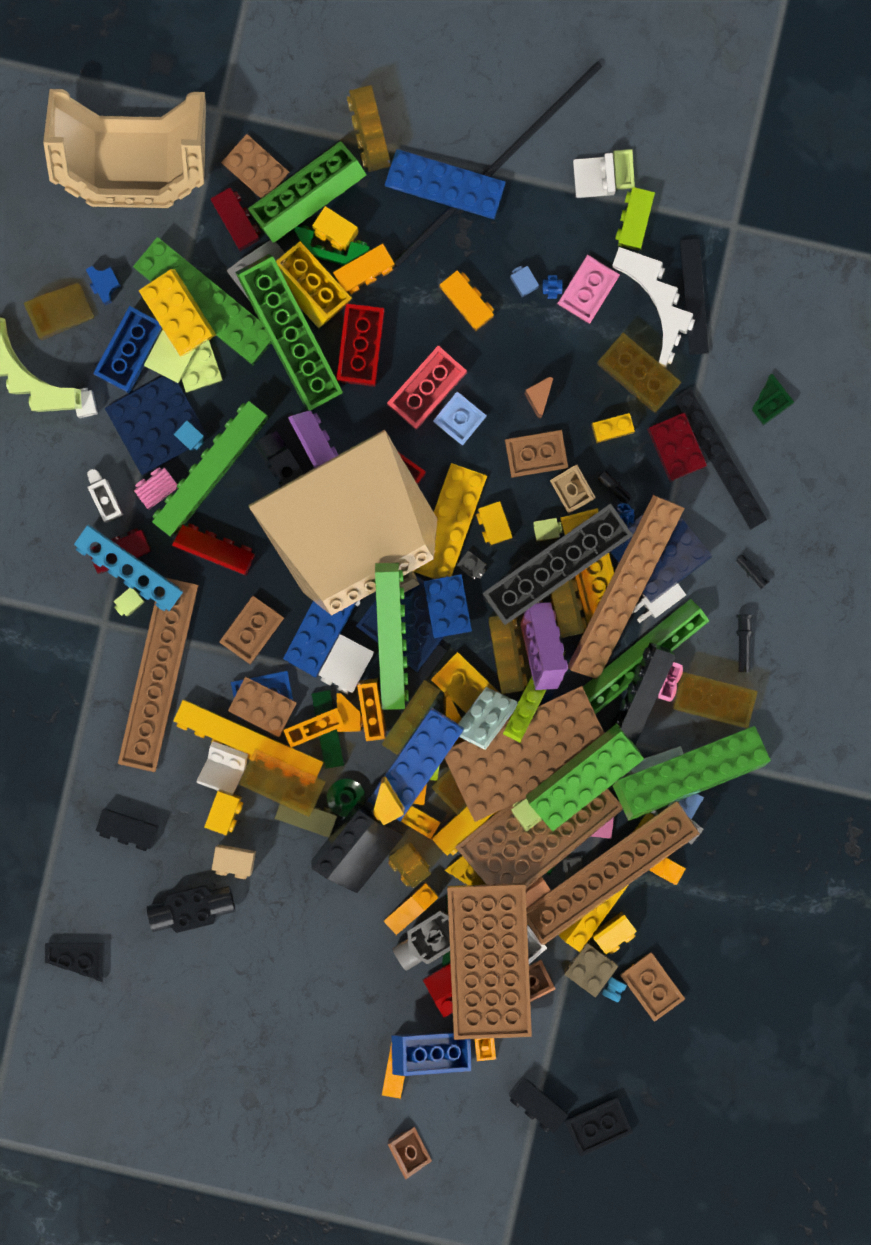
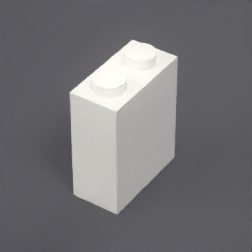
(345, 664)

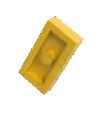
(420, 822)

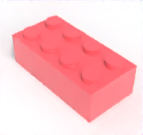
(427, 387)

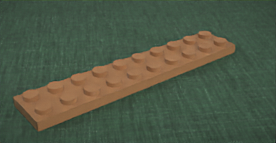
(625, 587)
(157, 680)
(610, 872)

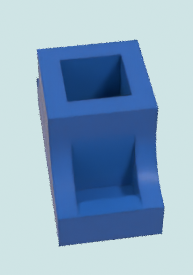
(103, 283)

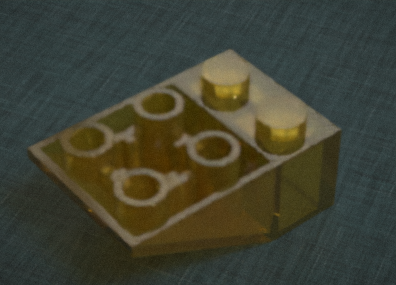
(58, 311)

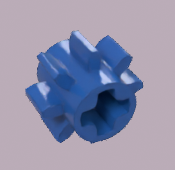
(552, 286)
(625, 513)

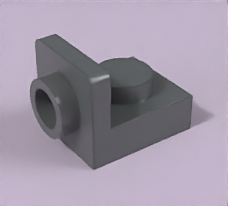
(472, 565)

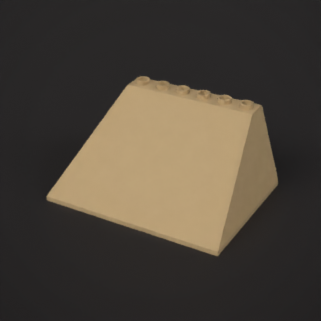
(347, 519)

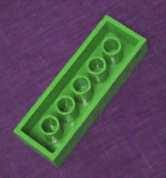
(307, 191)
(584, 777)

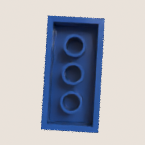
(128, 350)
(430, 1054)

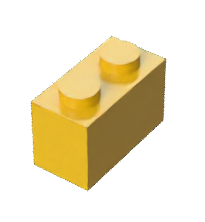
(613, 428)
(494, 523)

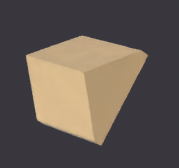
(572, 489)

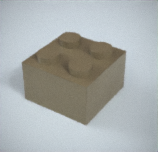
(590, 969)

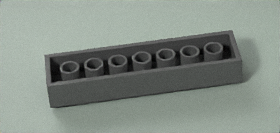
(557, 564)

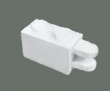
(103, 497)
(660, 604)

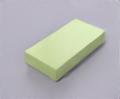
(623, 169)

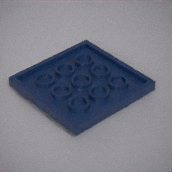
(150, 420)
(679, 559)
(419, 632)

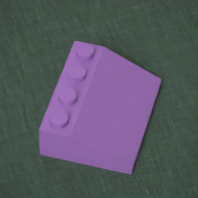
(313, 438)

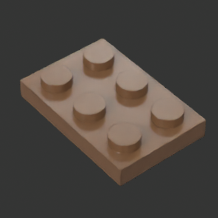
(255, 167)
(536, 453)
(251, 630)
(262, 706)
(652, 986)

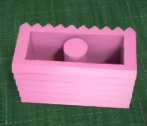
(155, 488)

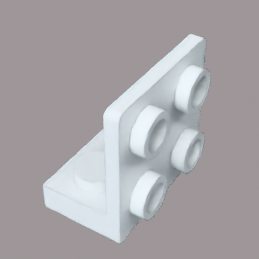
(594, 176)
(223, 768)

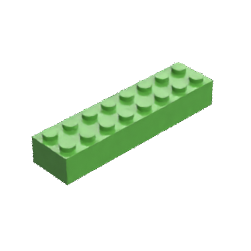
(225, 315)
(289, 332)
(210, 470)
(691, 773)

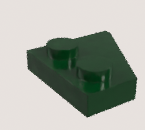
(771, 401)

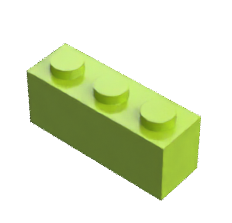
(635, 218)

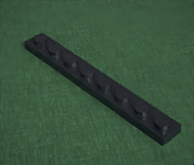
(720, 459)

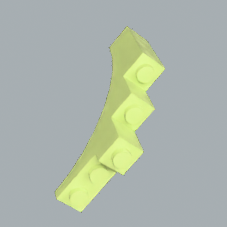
(21, 381)

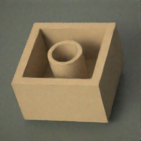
(234, 861)

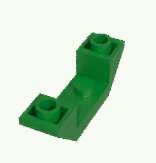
(355, 250)

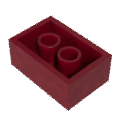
(677, 447)

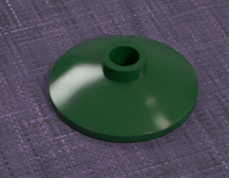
(345, 787)

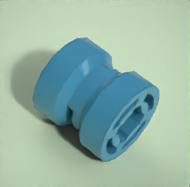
(614, 989)

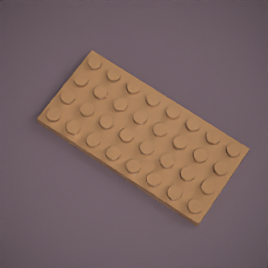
(512, 769)
(508, 854)
(489, 961)

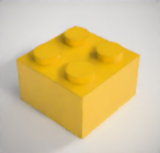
(335, 229)
(223, 813)

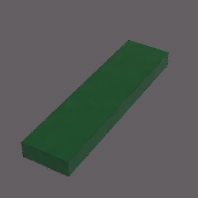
(329, 741)

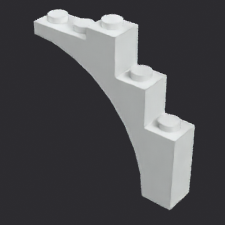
(647, 272)

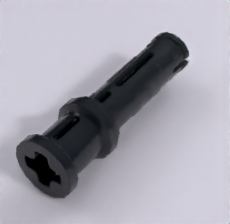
(744, 632)

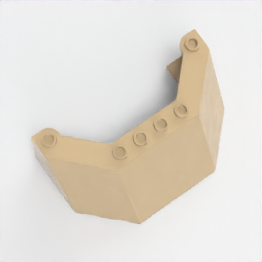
(125, 158)

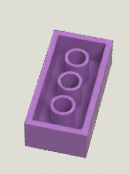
(543, 646)

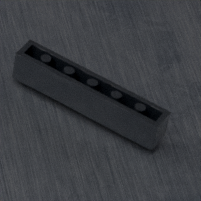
(643, 690)

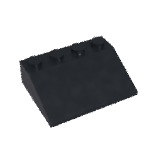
(355, 849)

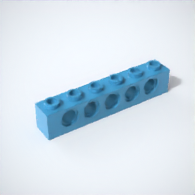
(91, 535)

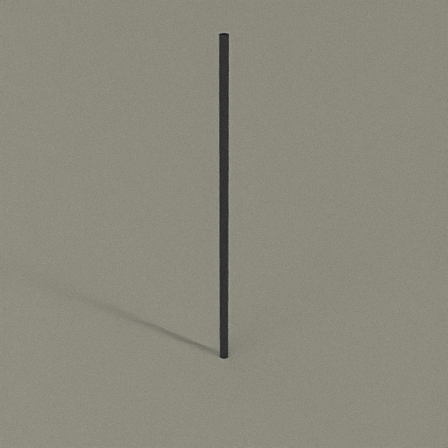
(502, 159)

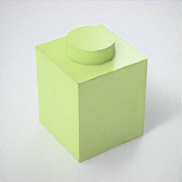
(547, 529)
(128, 602)
(525, 814)

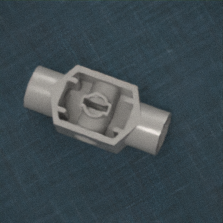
(425, 942)

